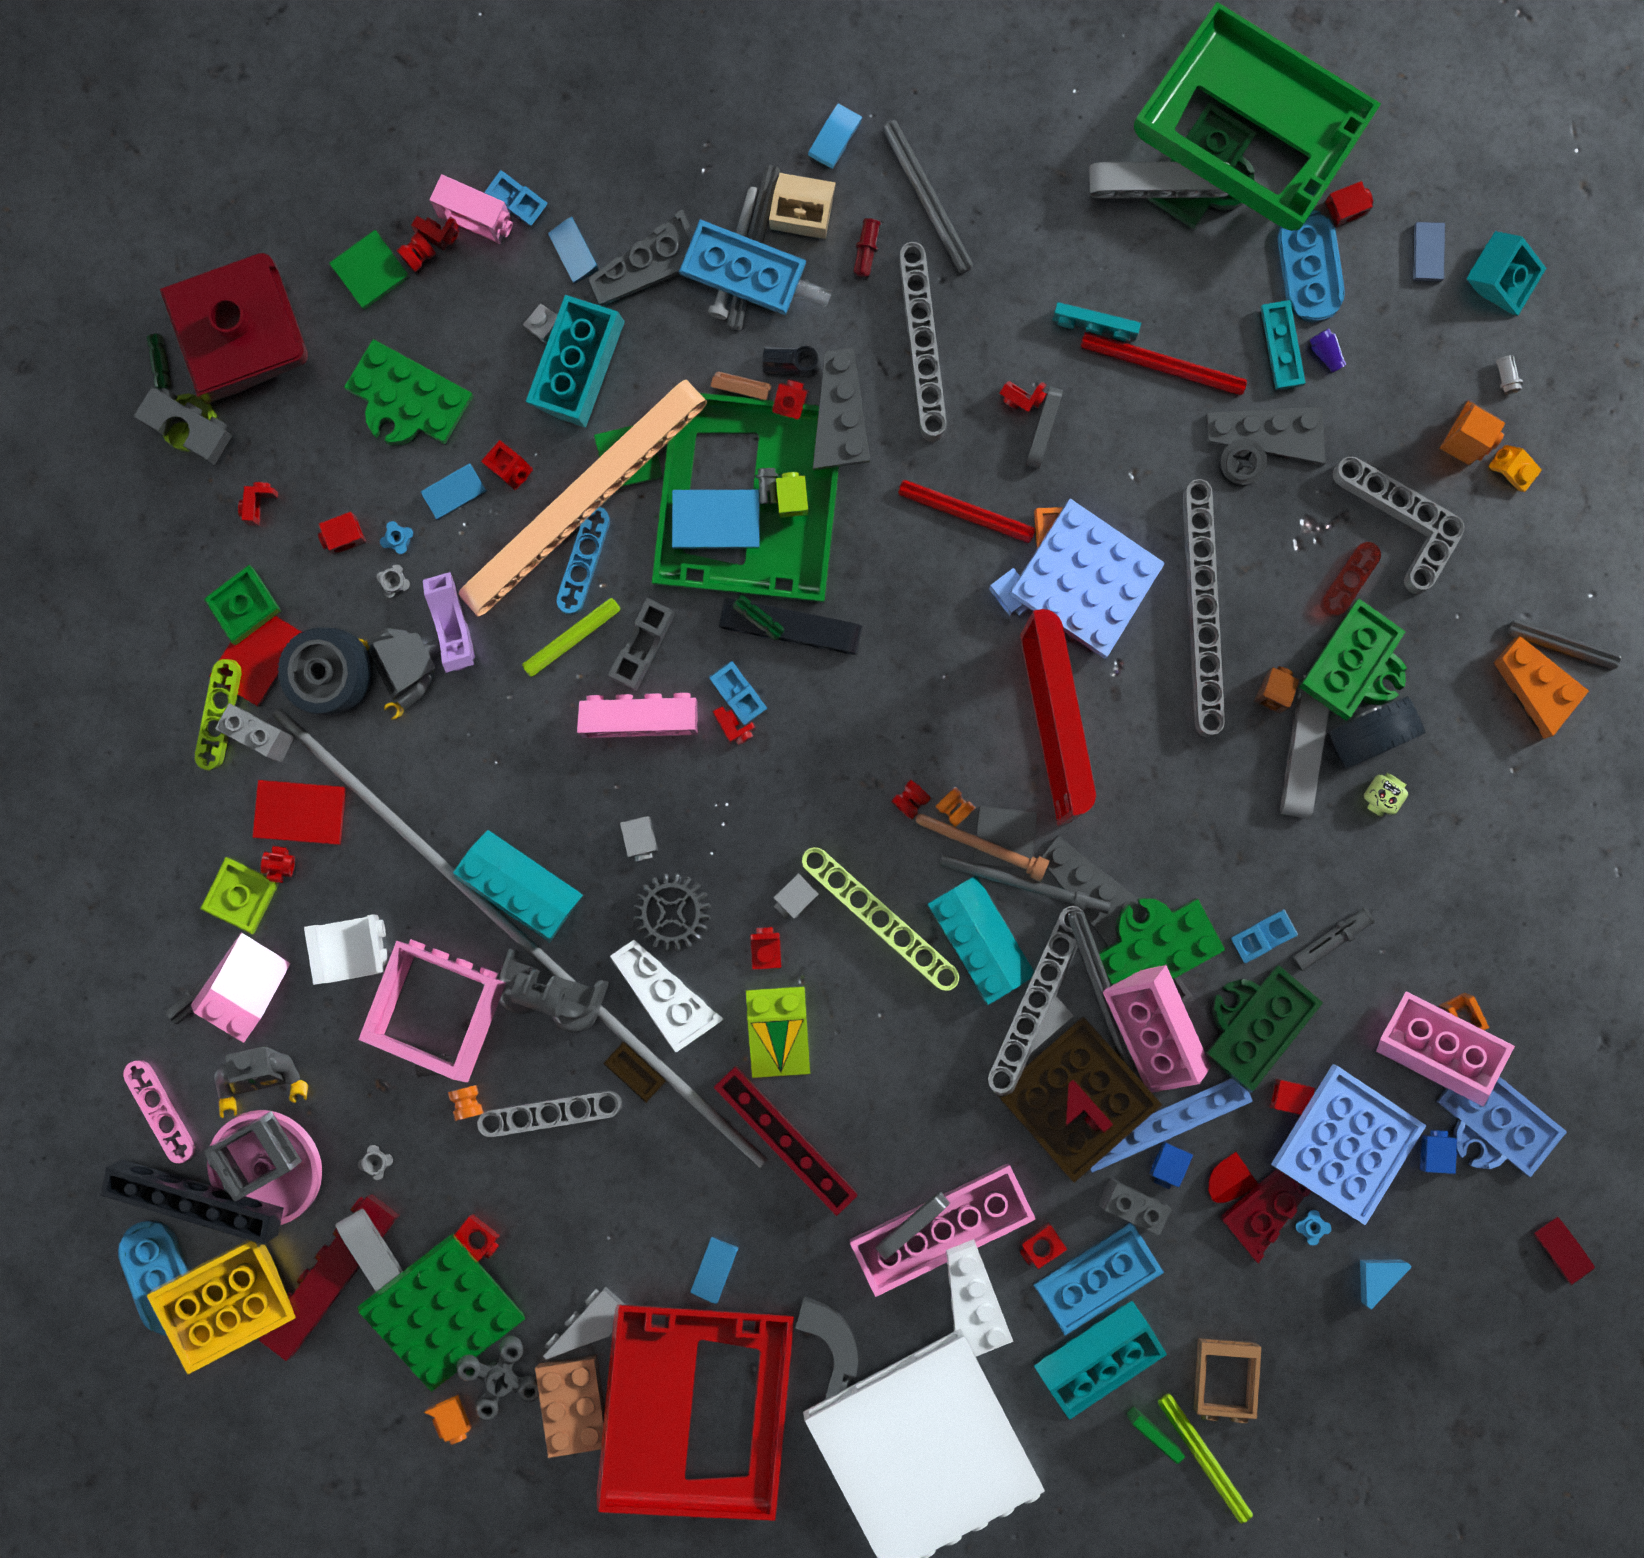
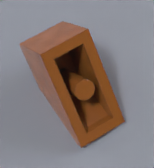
(1277, 689)

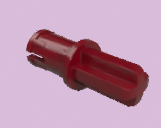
(866, 247)

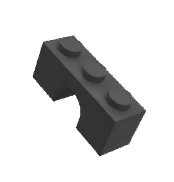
(162, 411)
(642, 646)

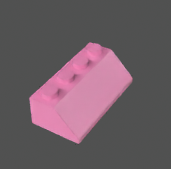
(637, 716)
(1157, 1030)
(1444, 1048)

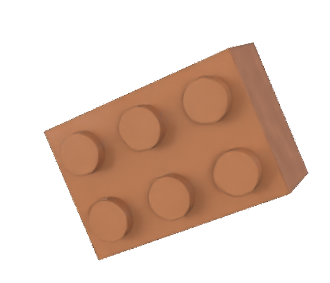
(571, 1404)

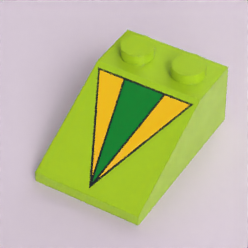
(778, 1032)

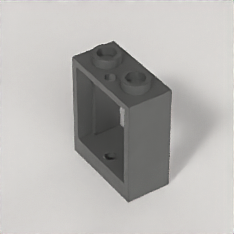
(275, 1144)
(1134, 1206)

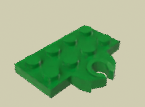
(406, 395)
(1357, 662)
(1165, 937)

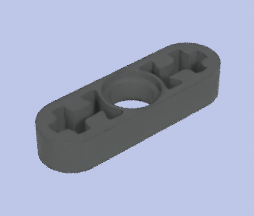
(1044, 427)
(912, 1225)

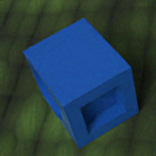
(1438, 1152)
(1170, 1165)

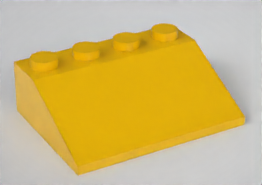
(222, 1304)

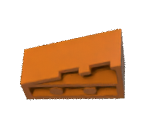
(1540, 685)

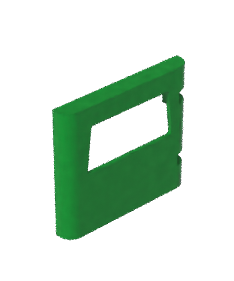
(1273, 90)
(789, 547)

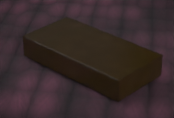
(634, 1072)

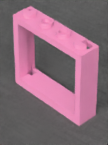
(389, 992)

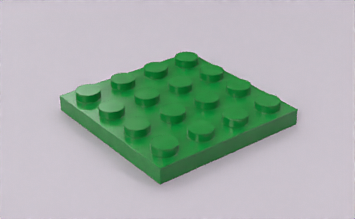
(441, 1312)

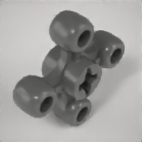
(493, 1371)

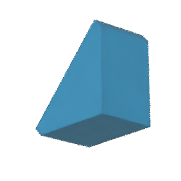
(1379, 1277)

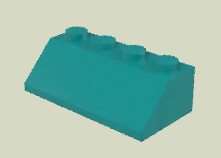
(575, 360)
(517, 885)
(981, 940)
(1100, 1359)

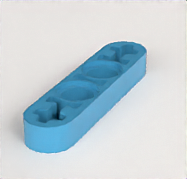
(588, 562)

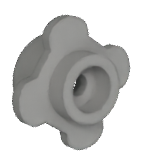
(385, 577)
(366, 1164)

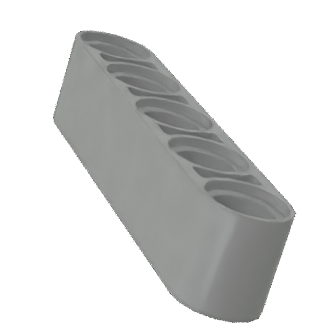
(1148, 181)
(1304, 756)
(535, 1113)
(368, 1249)

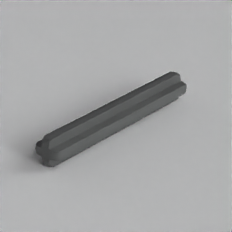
(1564, 644)

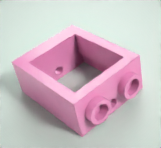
(471, 209)

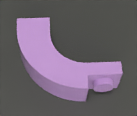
(449, 622)

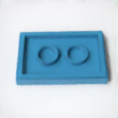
(715, 519)

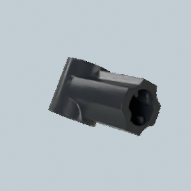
(787, 361)

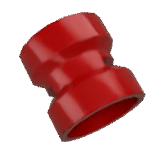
(421, 247)
(915, 794)

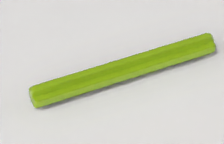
(1205, 1458)

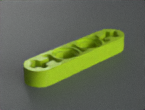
(212, 712)

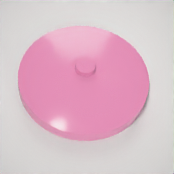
(293, 1190)

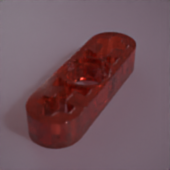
(1356, 557)

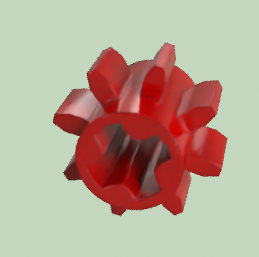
(277, 864)

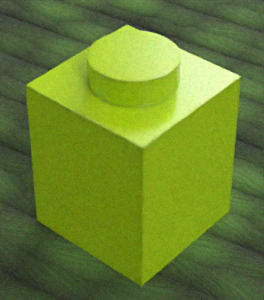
(792, 495)

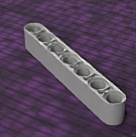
(926, 328)
(1035, 1015)

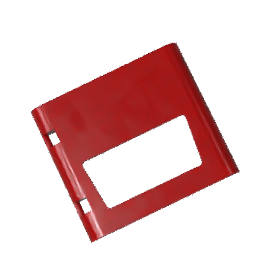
(1058, 716)
(652, 1406)

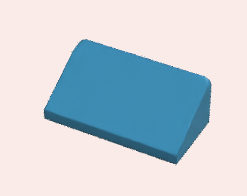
(573, 250)
(453, 491)
(714, 1270)

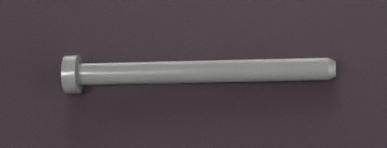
(718, 310)

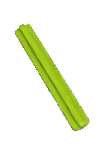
(571, 637)

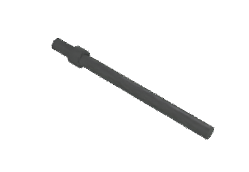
(1079, 899)

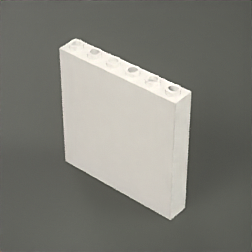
(924, 1451)

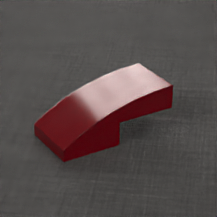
(1564, 1251)

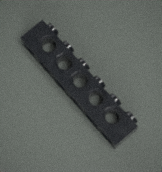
(191, 1201)

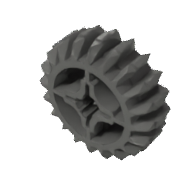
(653, 894)

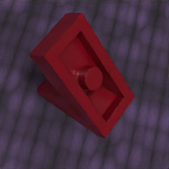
(1078, 1103)

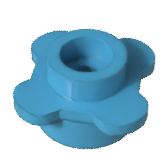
(404, 537)
(1305, 1224)

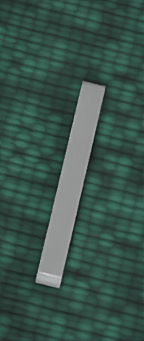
(1206, 594)

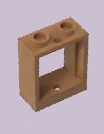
(1232, 1349)

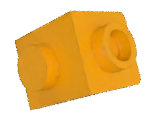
(1516, 466)

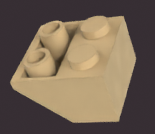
(801, 205)

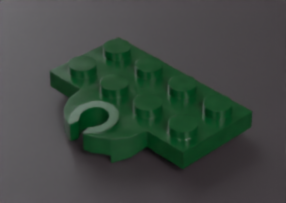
(1224, 139)
(1259, 1025)

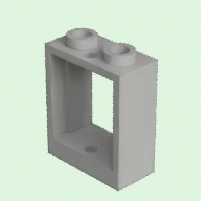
(254, 733)

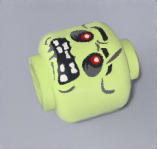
(1385, 794)

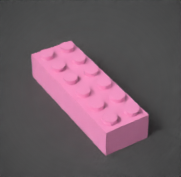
(976, 1211)

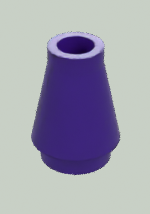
(1328, 350)

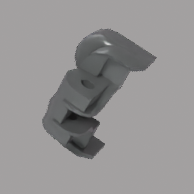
(569, 1002)

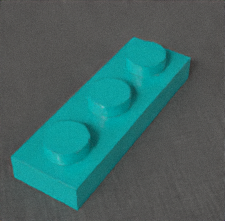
(1096, 322)
(1282, 345)

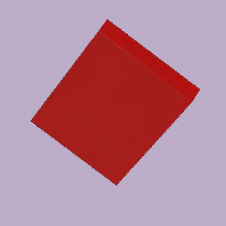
(259, 659)
(299, 812)

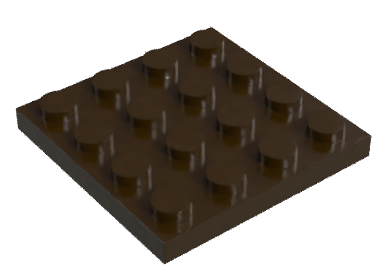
(1043, 1095)

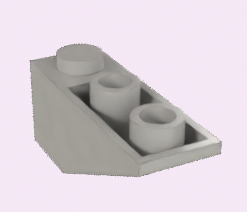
(587, 1327)

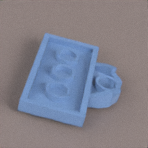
(1503, 1128)

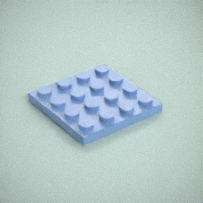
(1087, 578)
(1348, 1144)

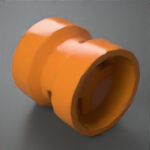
(950, 801)
(465, 1102)

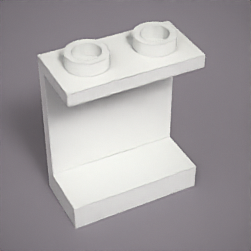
(346, 949)

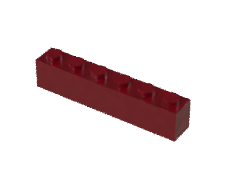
(786, 1140)
(324, 1283)

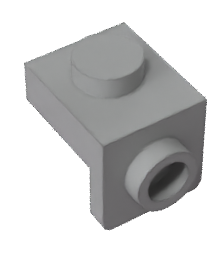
(541, 323)

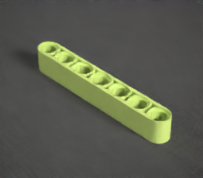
(894, 924)

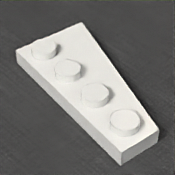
(670, 1004)
(974, 1300)

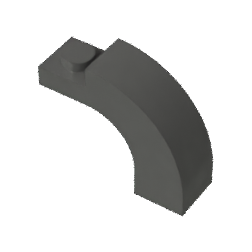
(829, 1325)

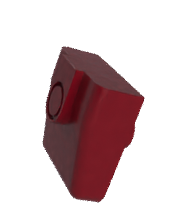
(235, 327)

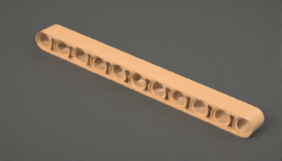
(582, 498)

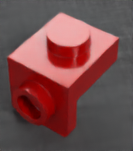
(1016, 397)
(790, 399)
(250, 506)

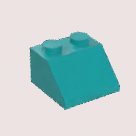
(1506, 272)

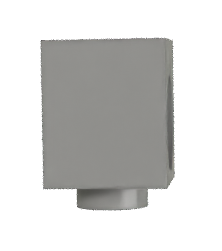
(639, 838)
(795, 897)

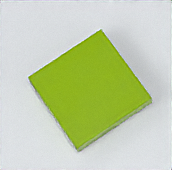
(239, 895)

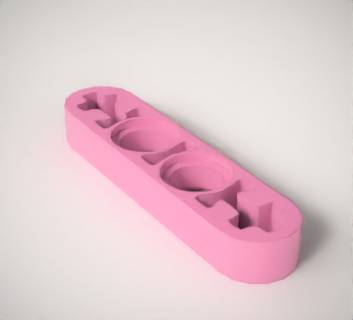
(164, 1108)

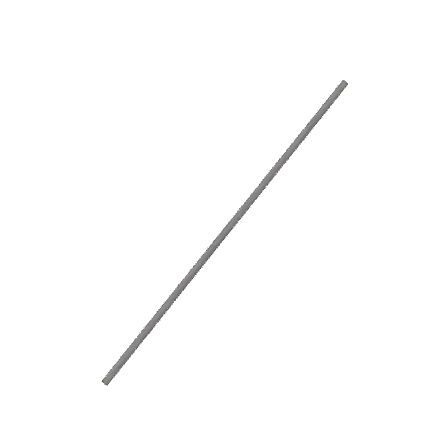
(516, 934)

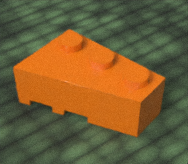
(1473, 434)

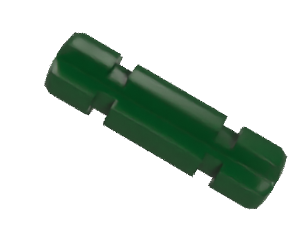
(158, 361)
(758, 617)

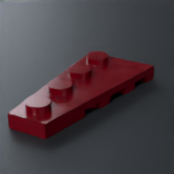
(1264, 1211)

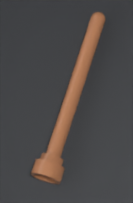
(1034, 866)

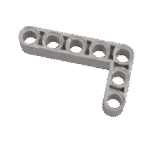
(1408, 515)

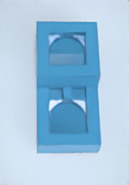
(835, 135)
(518, 199)
(737, 692)
(1264, 936)

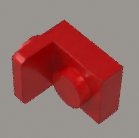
(431, 231)
(507, 465)
(728, 723)
(765, 949)

